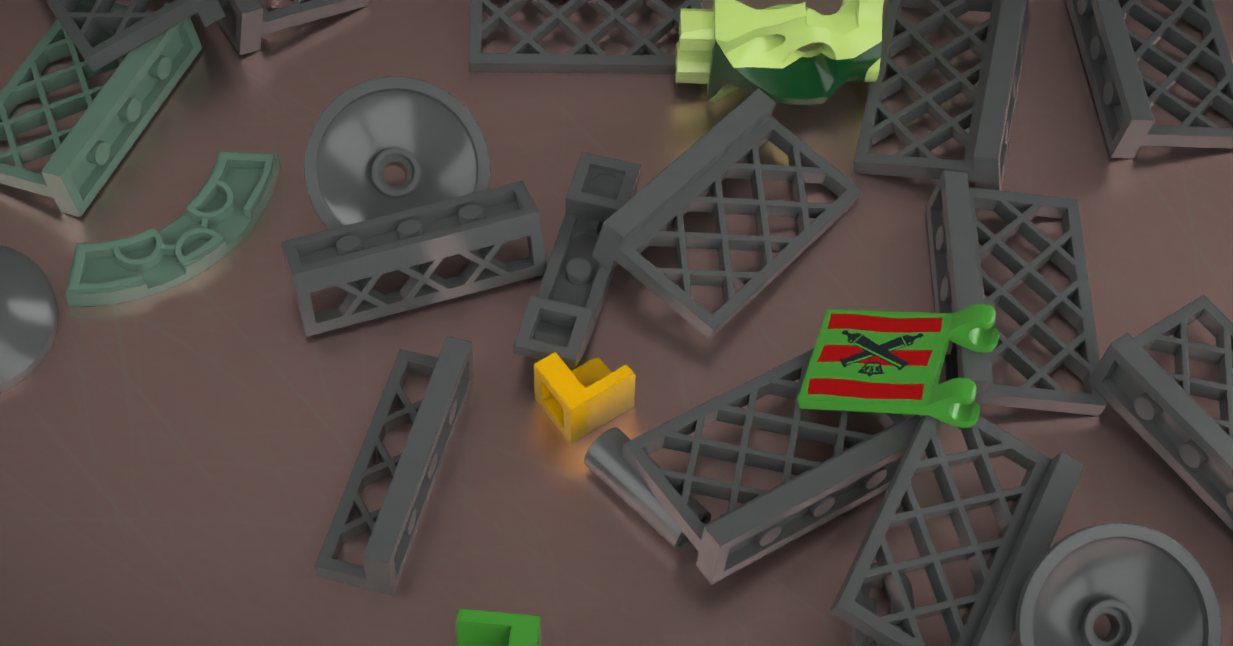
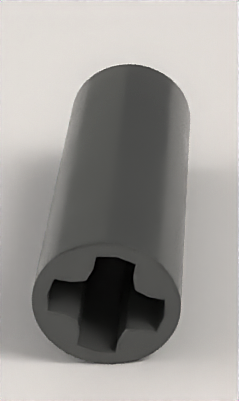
(607, 463)

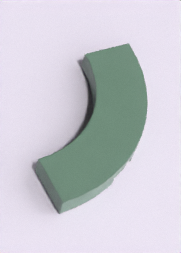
(197, 240)

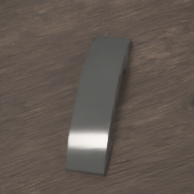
(575, 282)

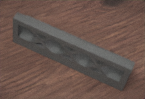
(414, 238)
(412, 471)

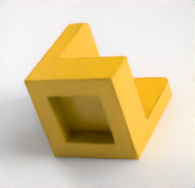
(582, 397)

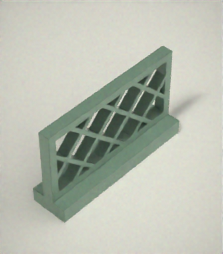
(113, 113)

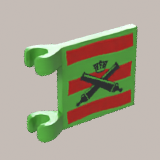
(895, 362)

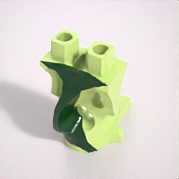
(764, 50)

